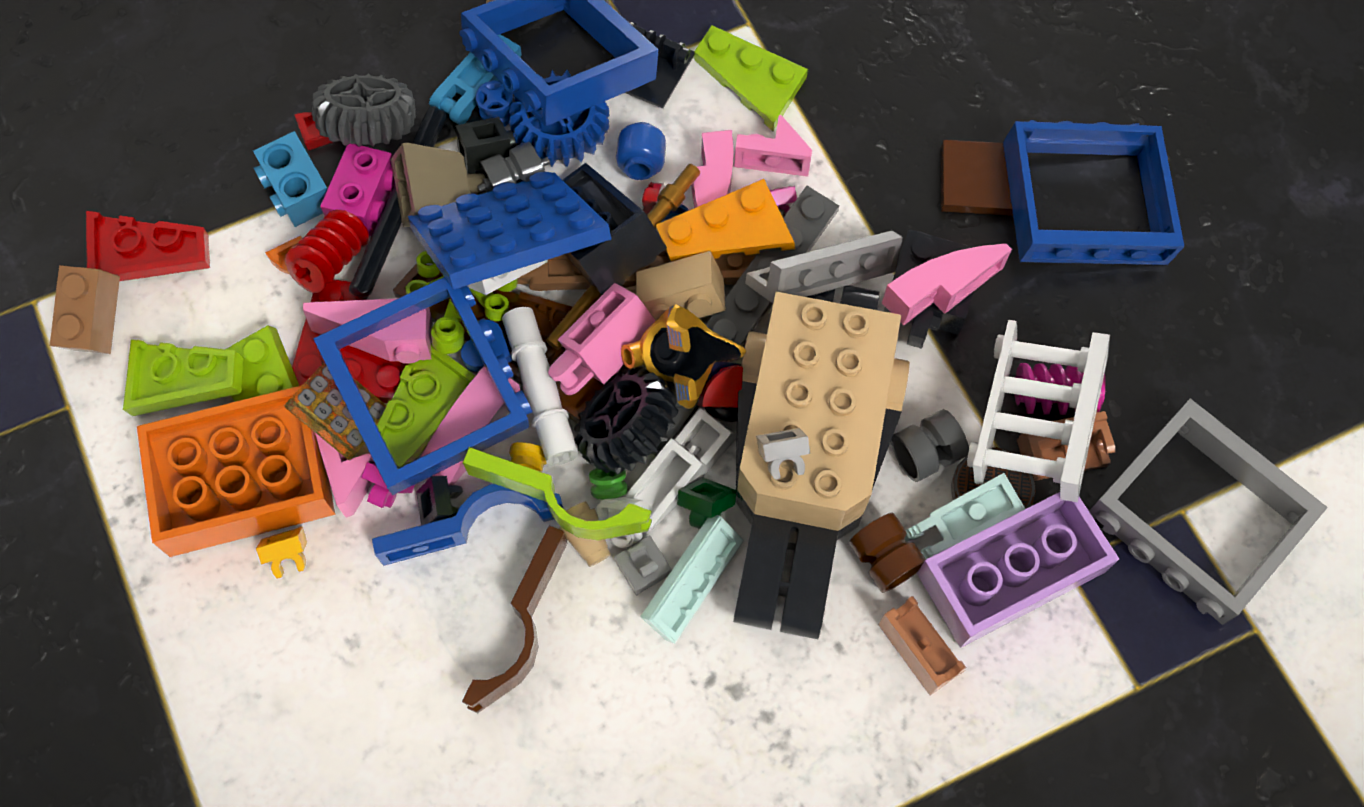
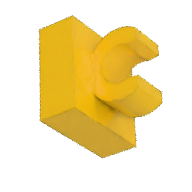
(283, 546)

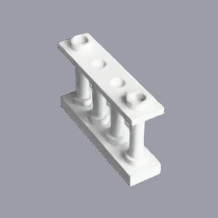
(1074, 433)

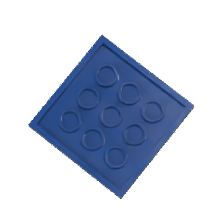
(507, 228)

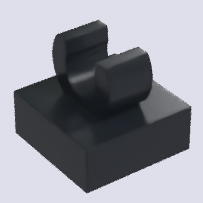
(435, 500)

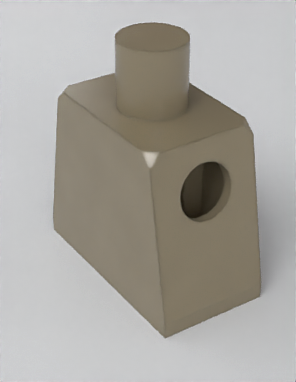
(430, 178)

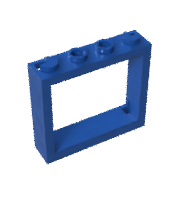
(633, 53)
(1095, 247)
(480, 334)

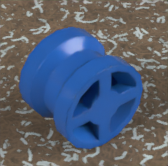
(495, 95)

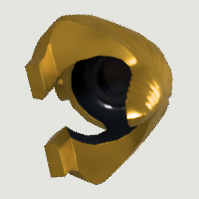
(681, 352)

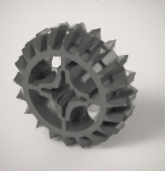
(363, 110)

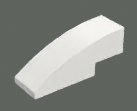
(680, 464)

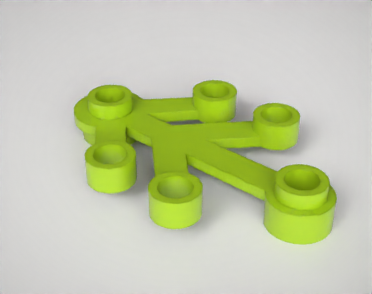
(447, 332)

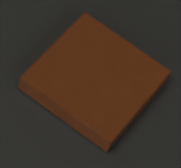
(974, 178)

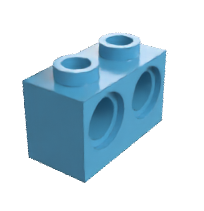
(295, 178)

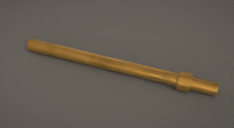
(669, 200)

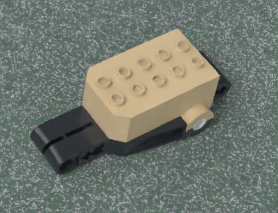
(839, 383)

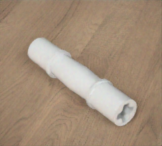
(540, 389)

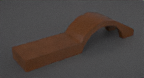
(524, 603)

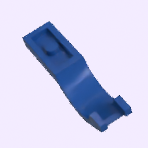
(453, 530)

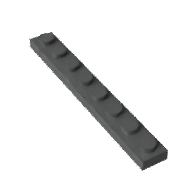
(745, 306)

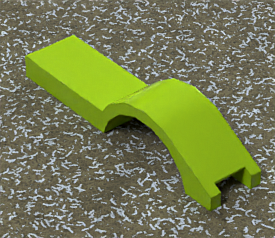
(539, 485)

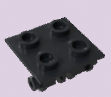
(671, 65)

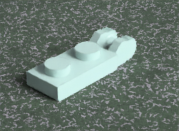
(969, 514)

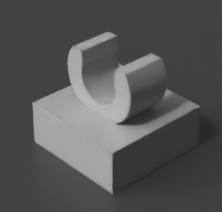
(784, 446)
(643, 565)

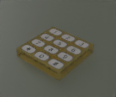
(325, 412)

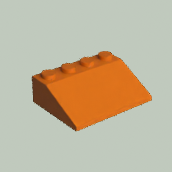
(231, 473)

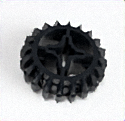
(626, 421)

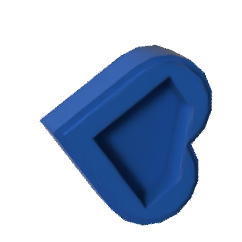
(471, 357)

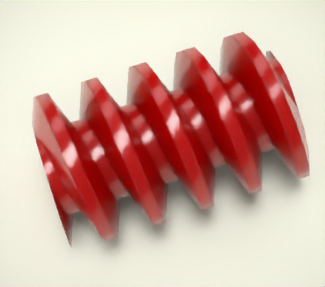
(326, 250)

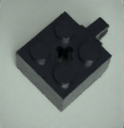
(917, 250)

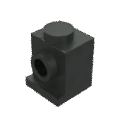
(483, 140)

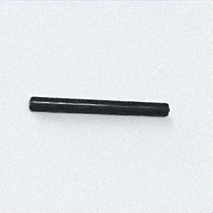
(390, 218)

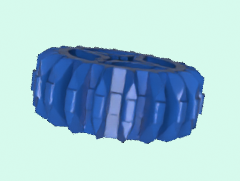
(559, 139)

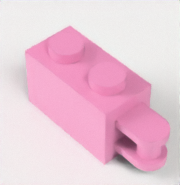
(597, 338)

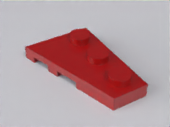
(143, 248)

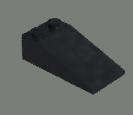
(633, 236)

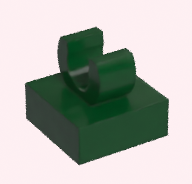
(705, 500)

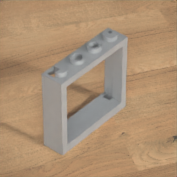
(1244, 465)

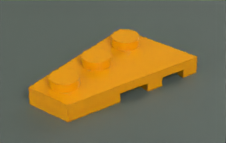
(730, 224)

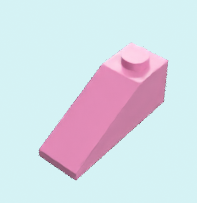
(402, 341)

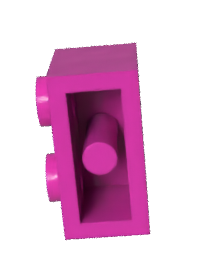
(361, 184)

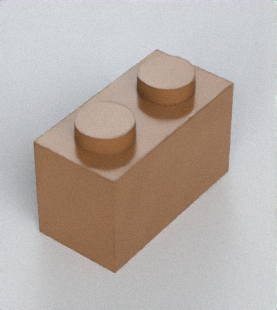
(84, 309)

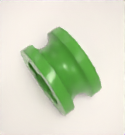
(607, 485)

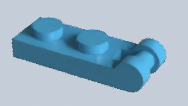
(465, 81)

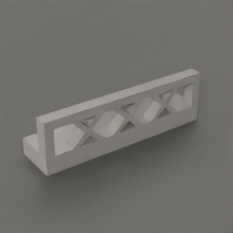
(828, 267)

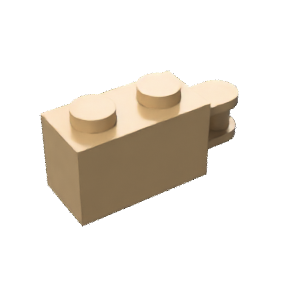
(688, 282)

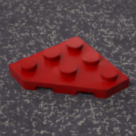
(372, 372)

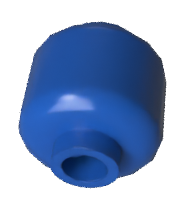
(641, 150)

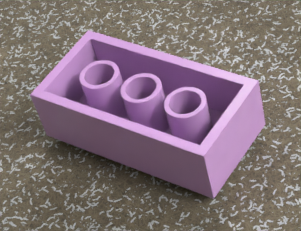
(1016, 567)

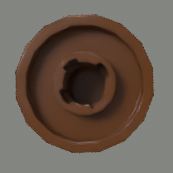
(888, 553)

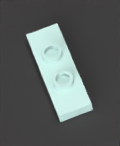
(692, 578)

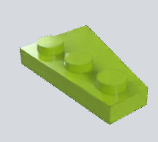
(756, 75)
(421, 403)

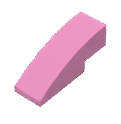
(716, 168)
(944, 280)
(473, 409)

